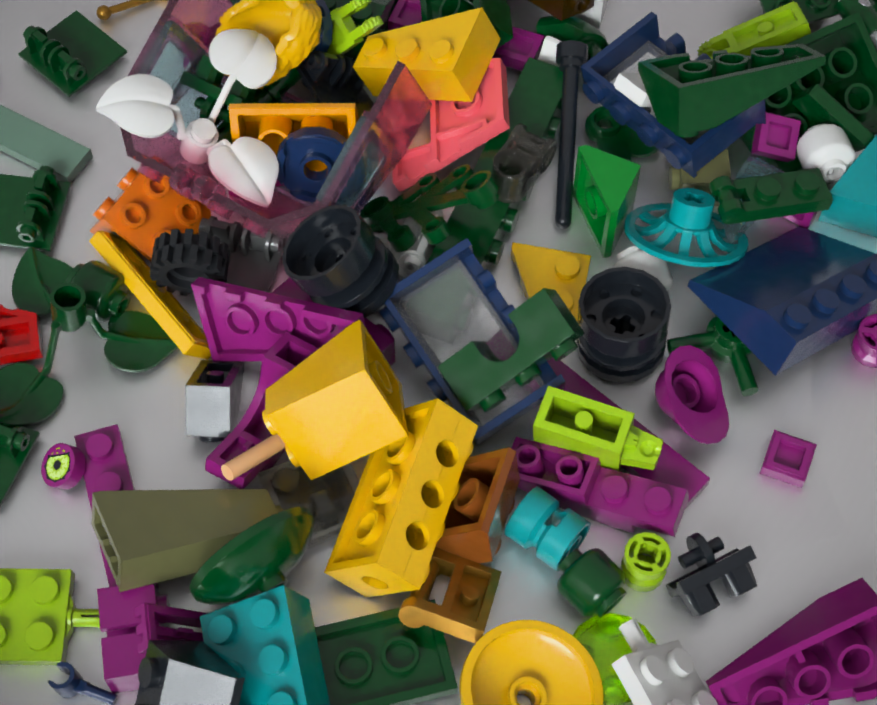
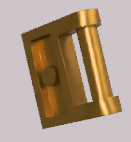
(465, 601)

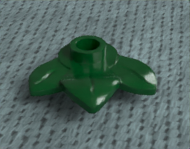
(616, 138)

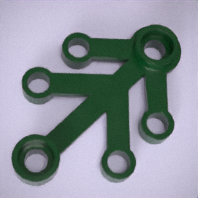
(382, 214)

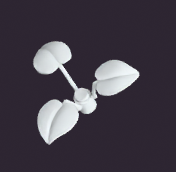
(145, 109)

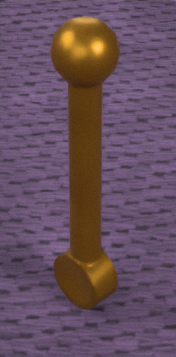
(104, 12)

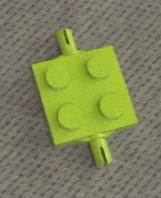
(39, 615)

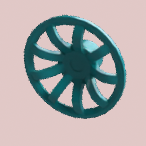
(690, 215)

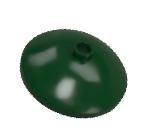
(255, 559)

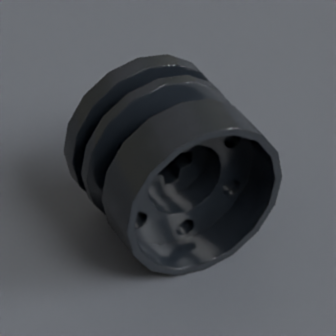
(340, 261)
(623, 324)

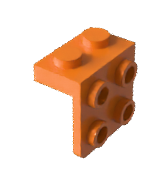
(146, 211)

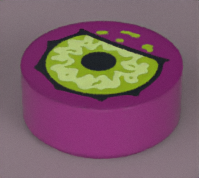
(63, 466)

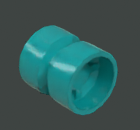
(547, 528)

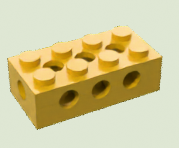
(403, 503)

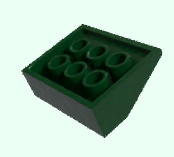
(846, 76)

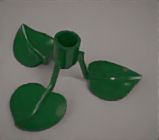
(39, 286)

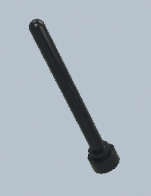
(570, 58)

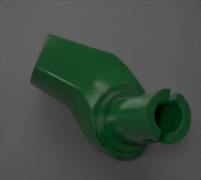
(573, 29)

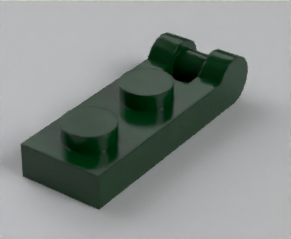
(770, 195)

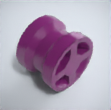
(861, 347)

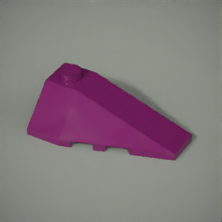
(812, 657)

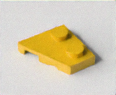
(551, 270)

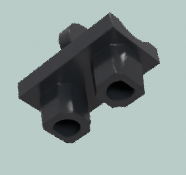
(696, 586)

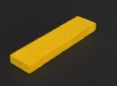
(156, 300)

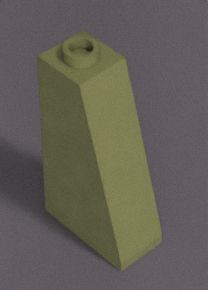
(171, 532)

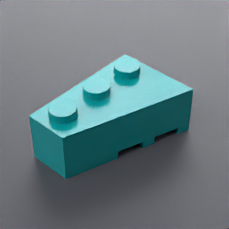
(856, 195)

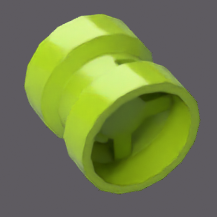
(641, 571)

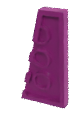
(248, 322)

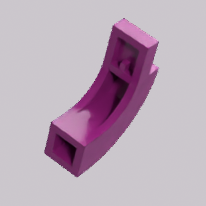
(251, 430)

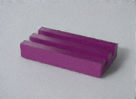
(149, 631)

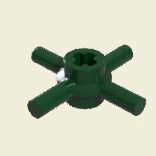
(724, 347)

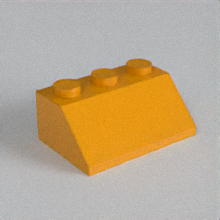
(275, 121)

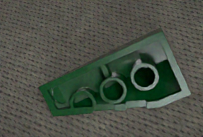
(711, 91)

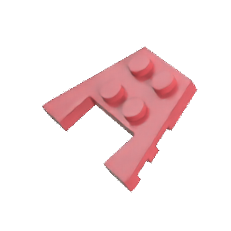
(458, 128)

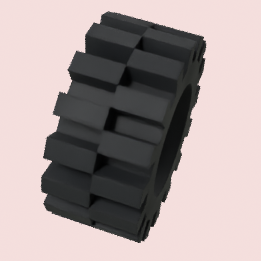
(186, 256)

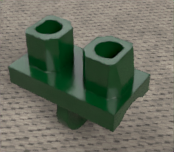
(208, 81)

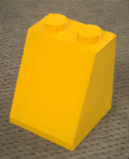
(337, 404)

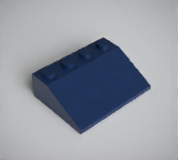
(792, 295)

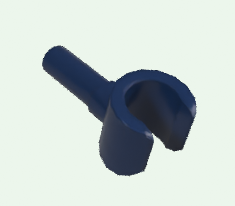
(76, 685)

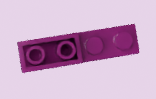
(599, 492)

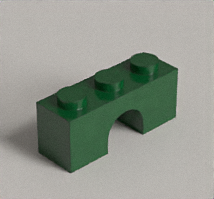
(544, 332)

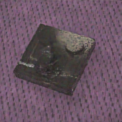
(324, 497)

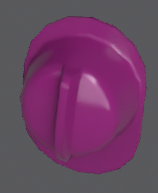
(693, 395)

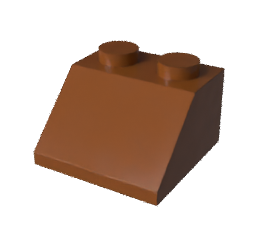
(481, 506)

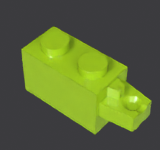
(594, 430)

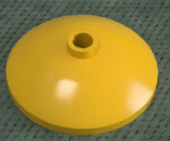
(529, 661)

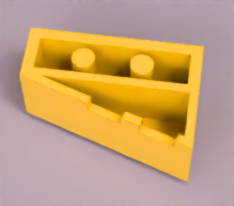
(442, 54)

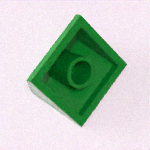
(605, 194)

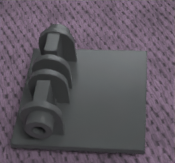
(251, 257)

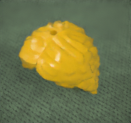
(288, 24)

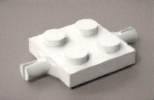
(659, 672)

